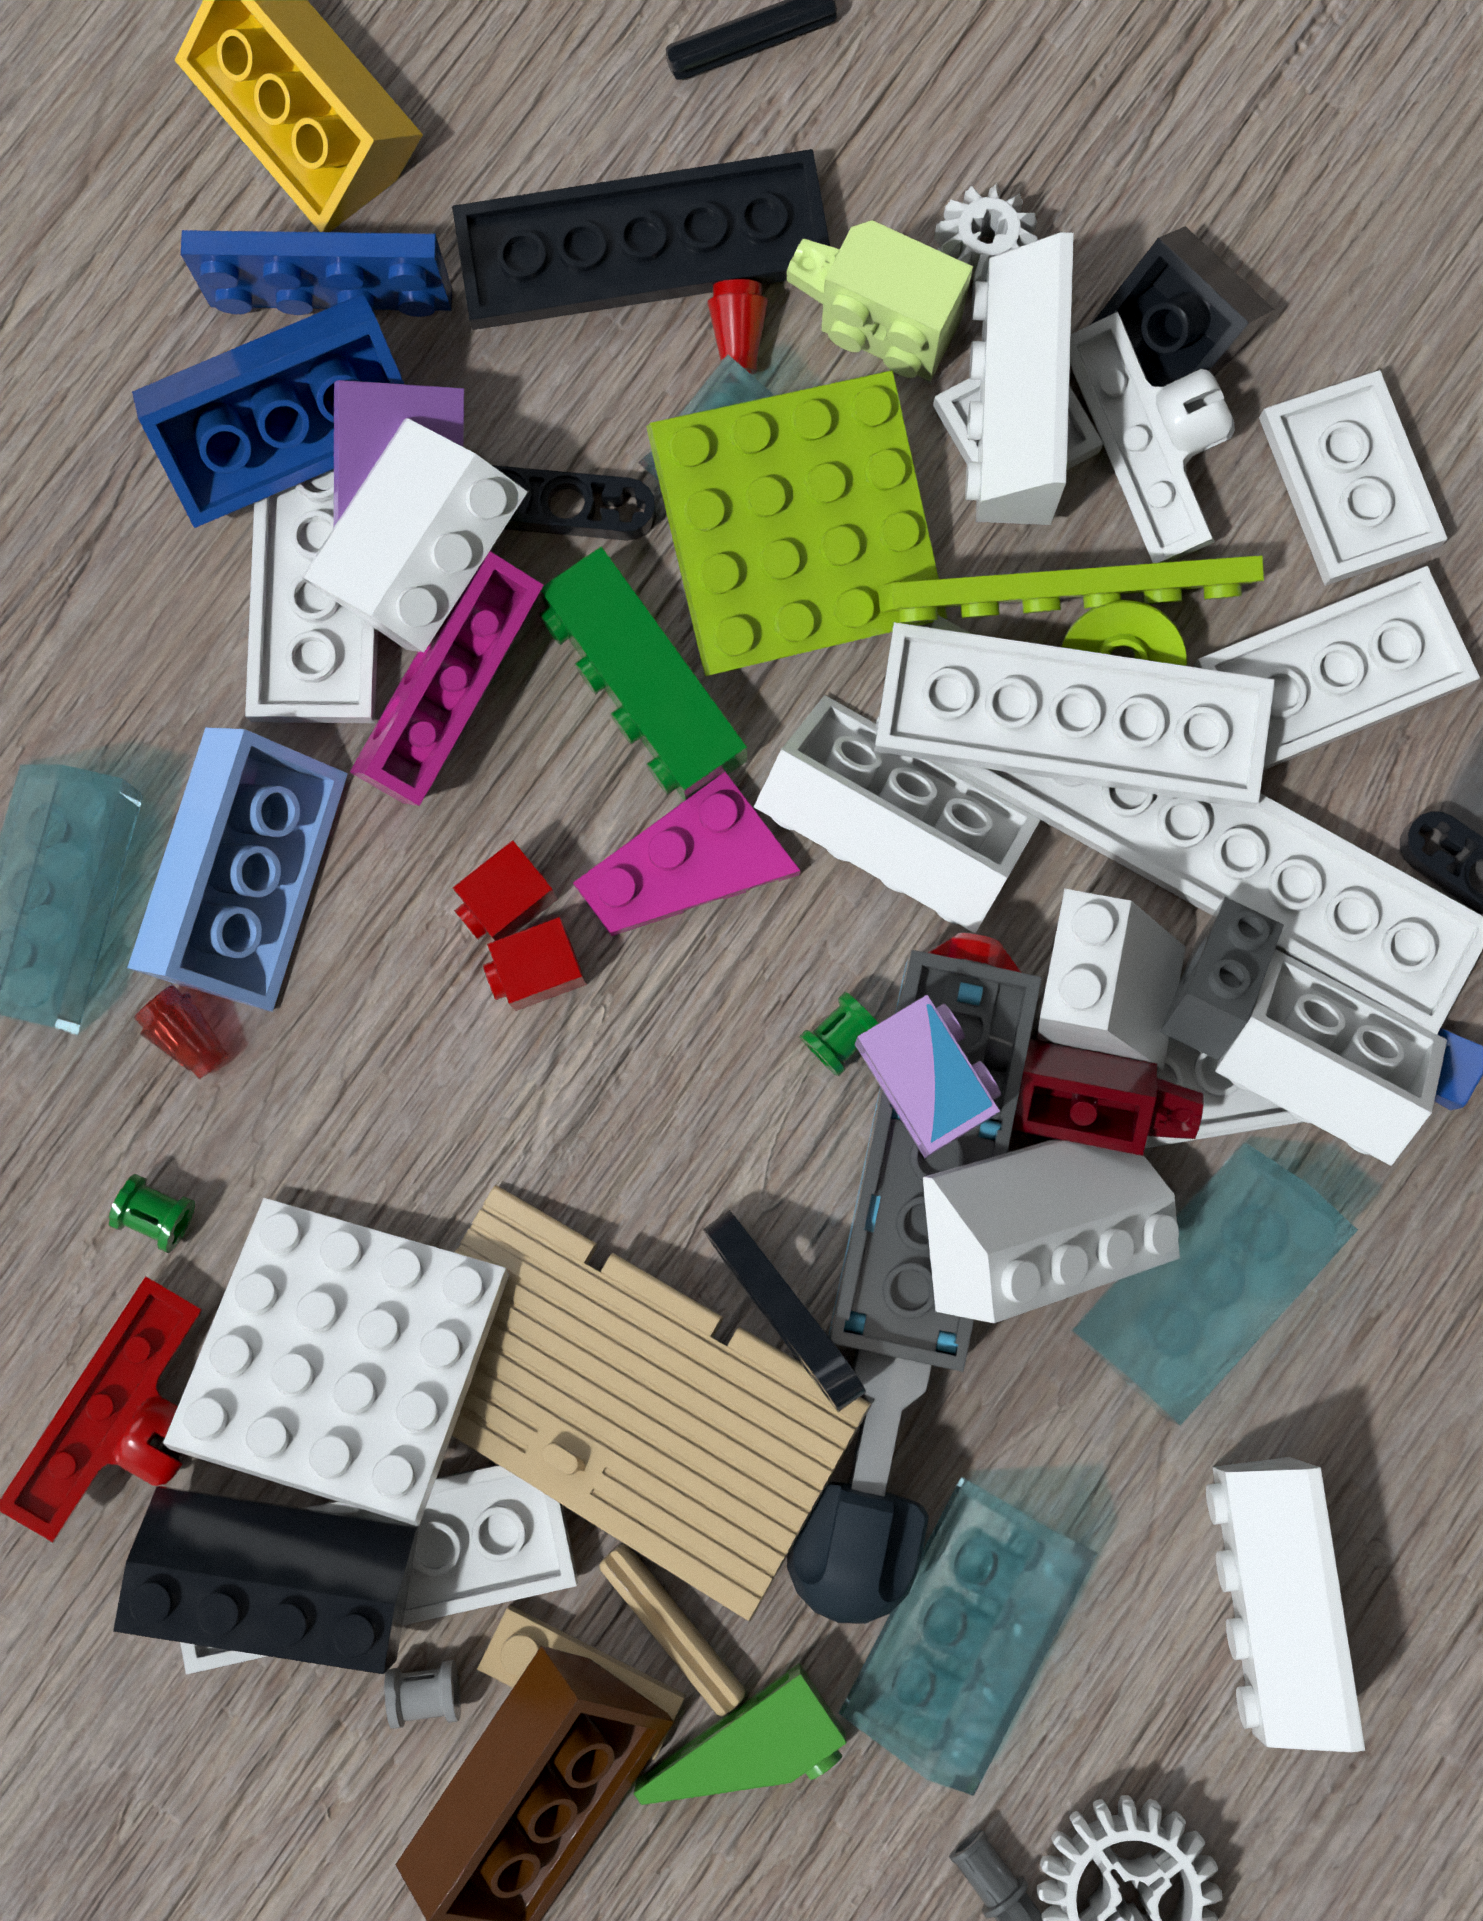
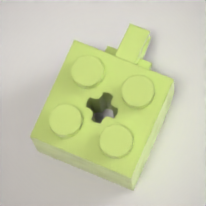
(885, 295)

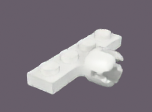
(1151, 434)

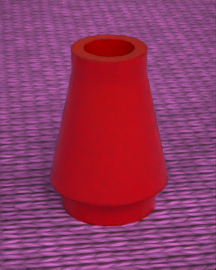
(738, 320)

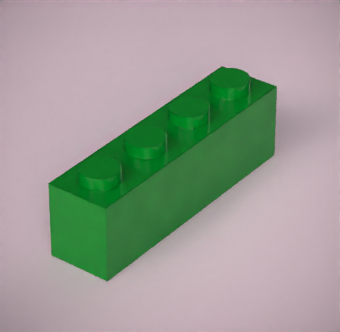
(642, 675)

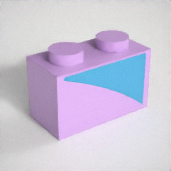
(928, 1074)

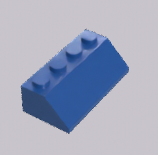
(261, 410)

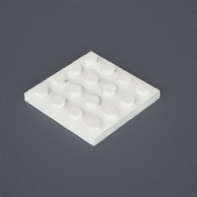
(338, 1361)

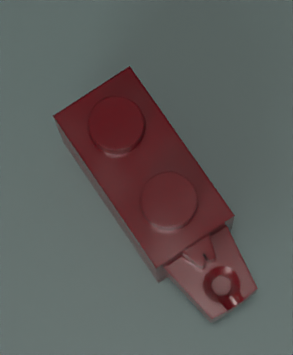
(1101, 1099)

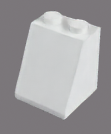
(1110, 979)

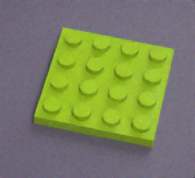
(792, 518)

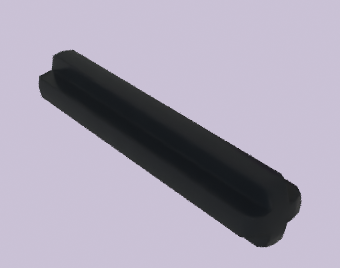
(747, 35)

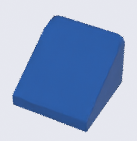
(1459, 1071)

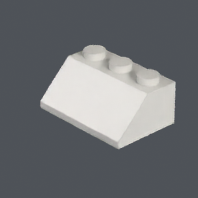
(414, 535)
(1336, 1059)

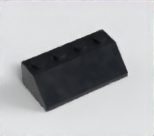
(268, 1580)

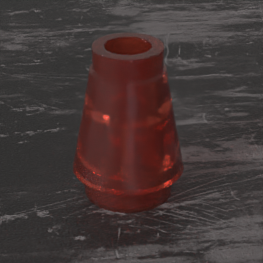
(181, 1031)

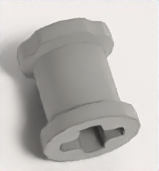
(422, 1694)

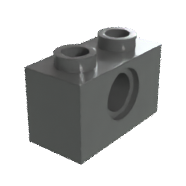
(1222, 978)

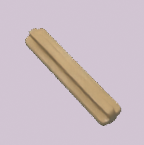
(672, 1629)

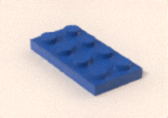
(317, 270)

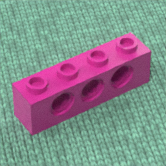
(446, 683)

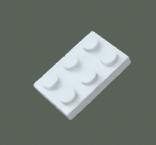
(1352, 477)

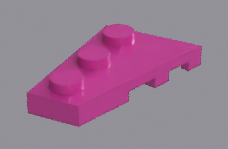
(689, 857)

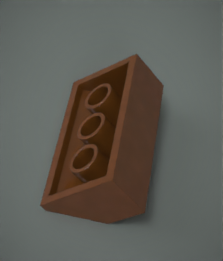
(532, 1793)

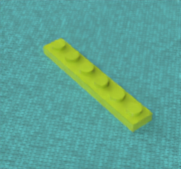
(1043, 590)

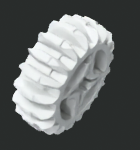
(1148, 1873)

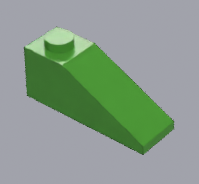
(756, 1745)

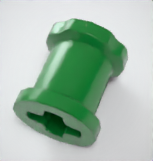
(836, 1036)
(151, 1213)

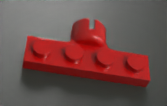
(107, 1415)

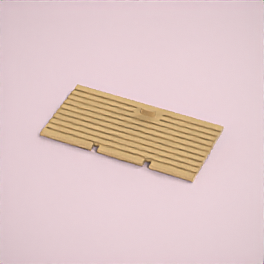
(639, 1416)

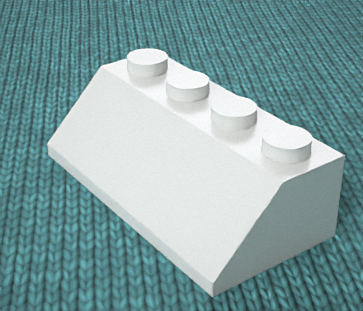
(1022, 383)
(896, 815)
(1043, 1227)
(1285, 1605)

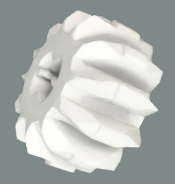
(979, 218)

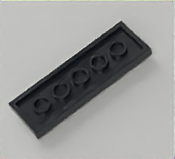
(636, 238)

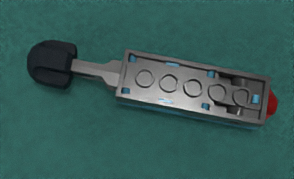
(859, 1541)

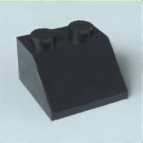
(1185, 309)

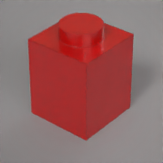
(503, 894)
(533, 965)

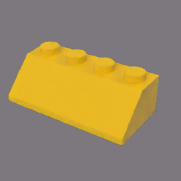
(299, 103)

